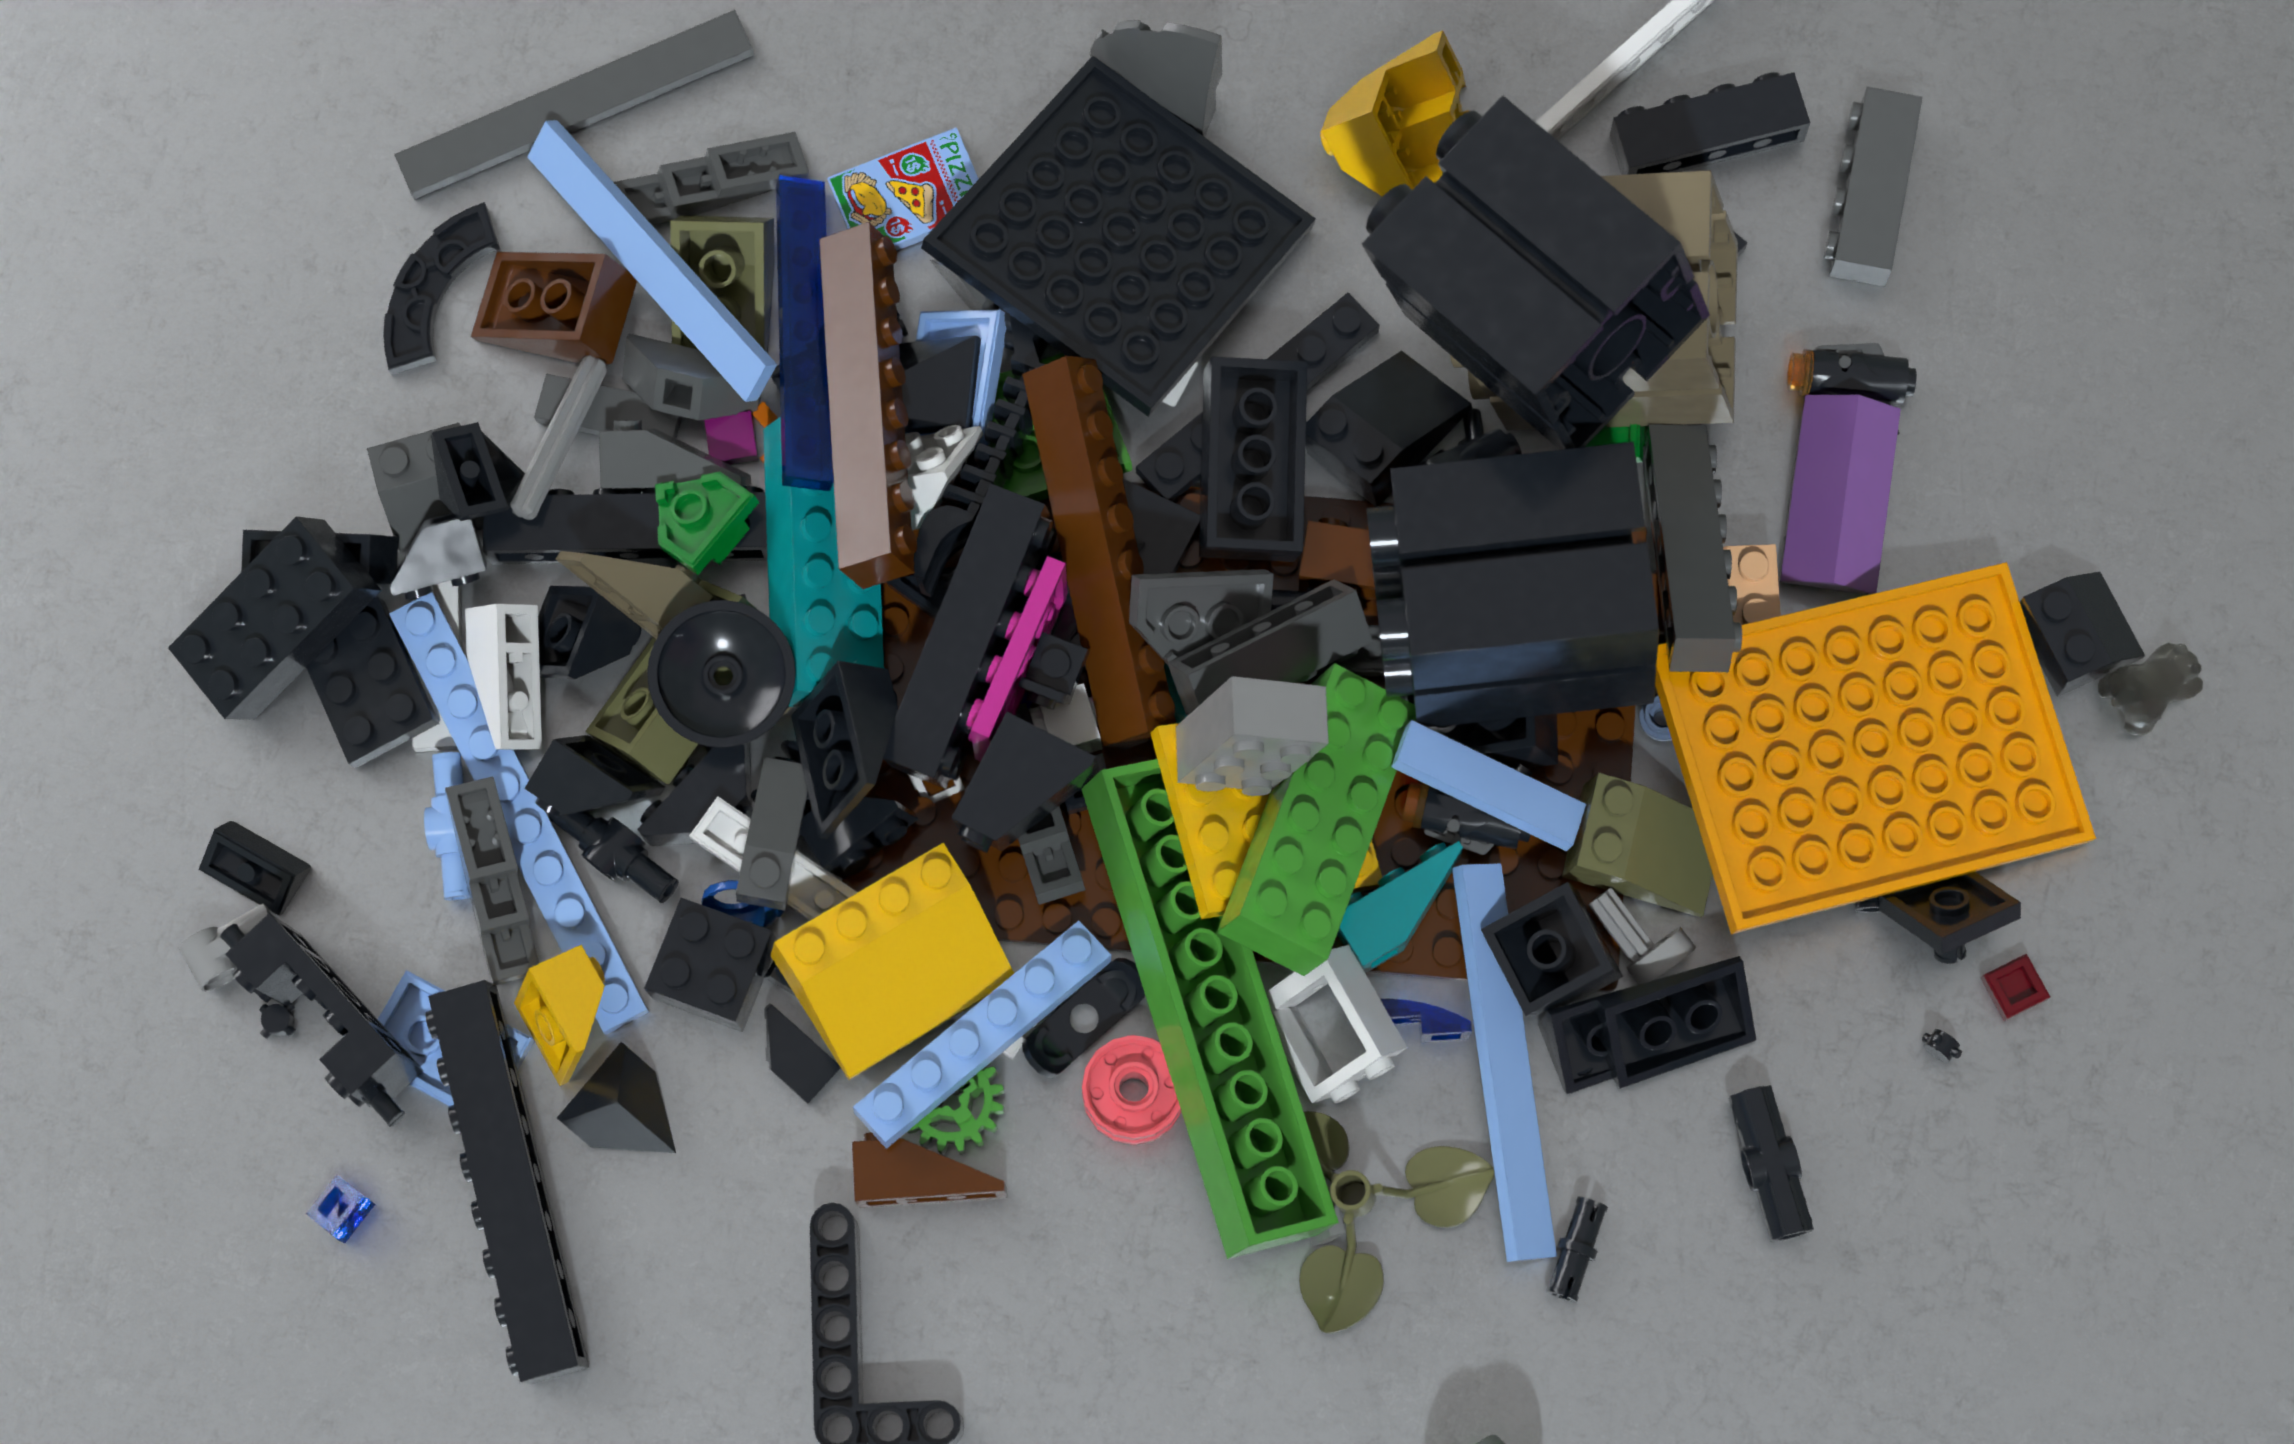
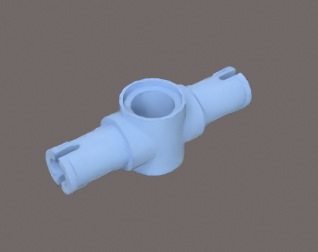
(439, 826)

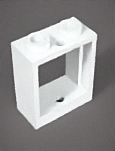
(1362, 1009)

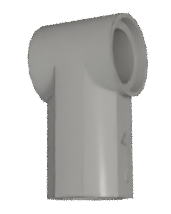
(206, 950)

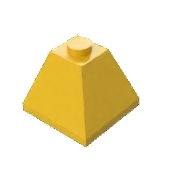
(560, 1007)

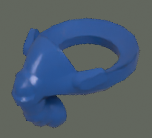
(752, 913)

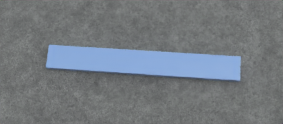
(652, 261)
(1504, 1071)

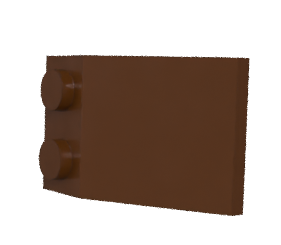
(555, 304)

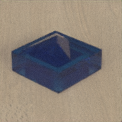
(340, 1209)

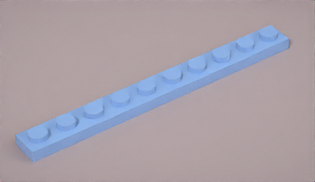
(532, 835)

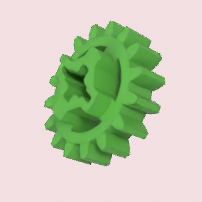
(962, 1116)

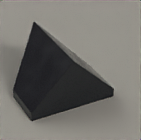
(473, 472)
(620, 1107)

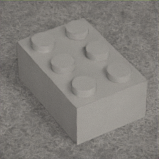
(1251, 735)

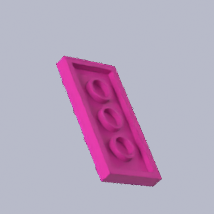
(1046, 598)

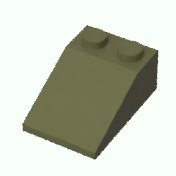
(734, 262)
(1640, 846)

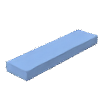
(1488, 785)

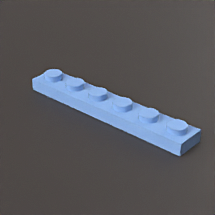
(982, 1034)

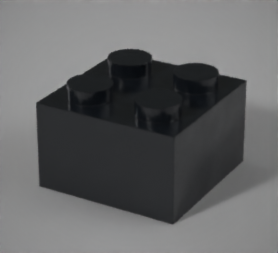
(711, 964)

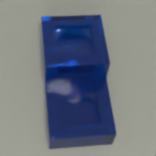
(1434, 1022)

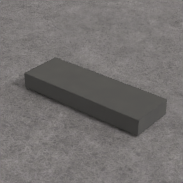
(607, 406)

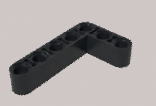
(848, 1351)

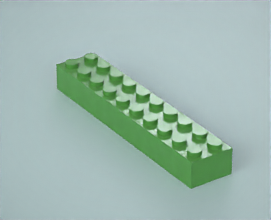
(1210, 1026)

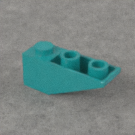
(1388, 917)

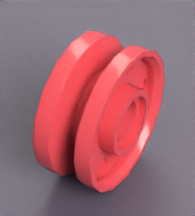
(1113, 1114)

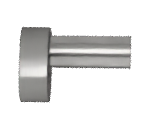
(1647, 959)

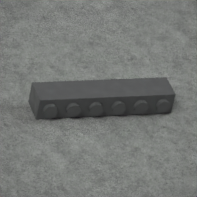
(1690, 550)

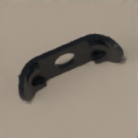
(1109, 992)

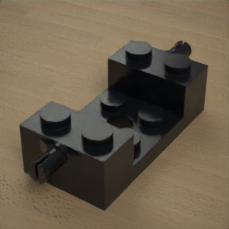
(364, 1063)

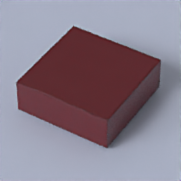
(2015, 987)

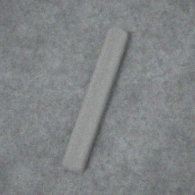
(558, 437)

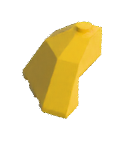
(1395, 117)

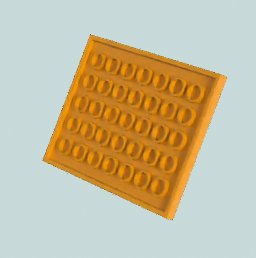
(1873, 749)

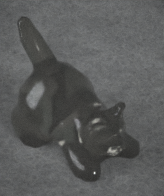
(2148, 687)

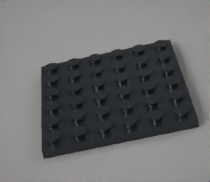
(1119, 234)

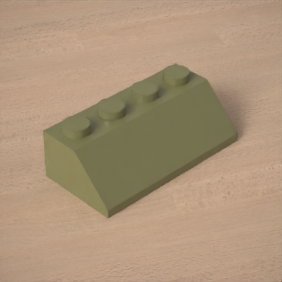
(633, 725)

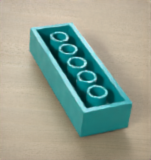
(809, 597)

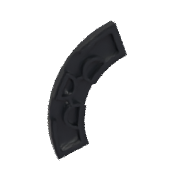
(425, 281)

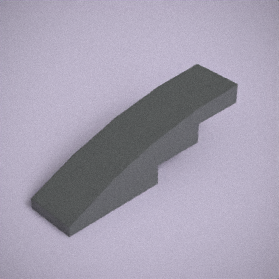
(717, 179)
(1049, 852)
(492, 879)

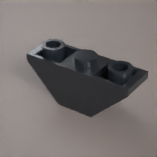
(720, 774)

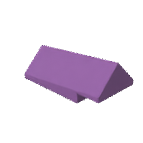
(1840, 493)

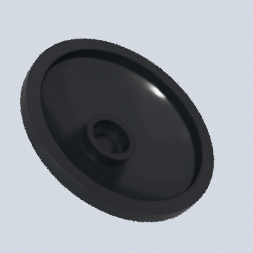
(714, 638)

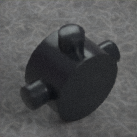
(277, 1020)
(1941, 1045)

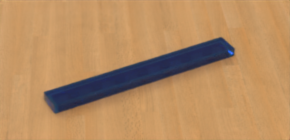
(802, 344)

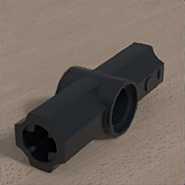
(1770, 1163)

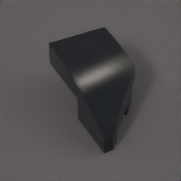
(795, 1056)

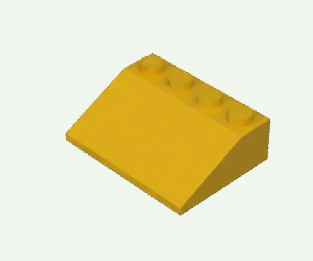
(893, 961)

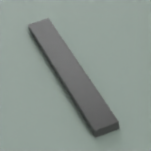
(574, 103)

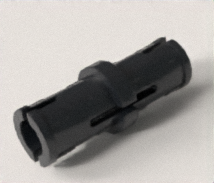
(1577, 1249)

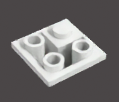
(935, 464)

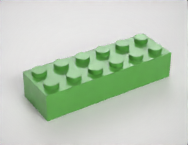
(1318, 829)

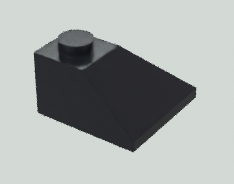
(939, 382)
(581, 632)
(585, 776)

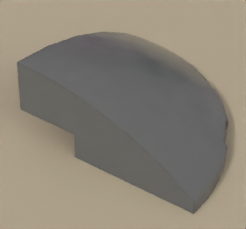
(1171, 66)

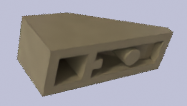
(642, 591)

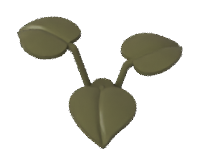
(1447, 1192)

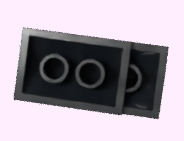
(1650, 1027)

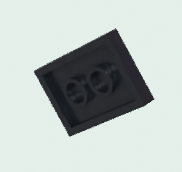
(371, 687)

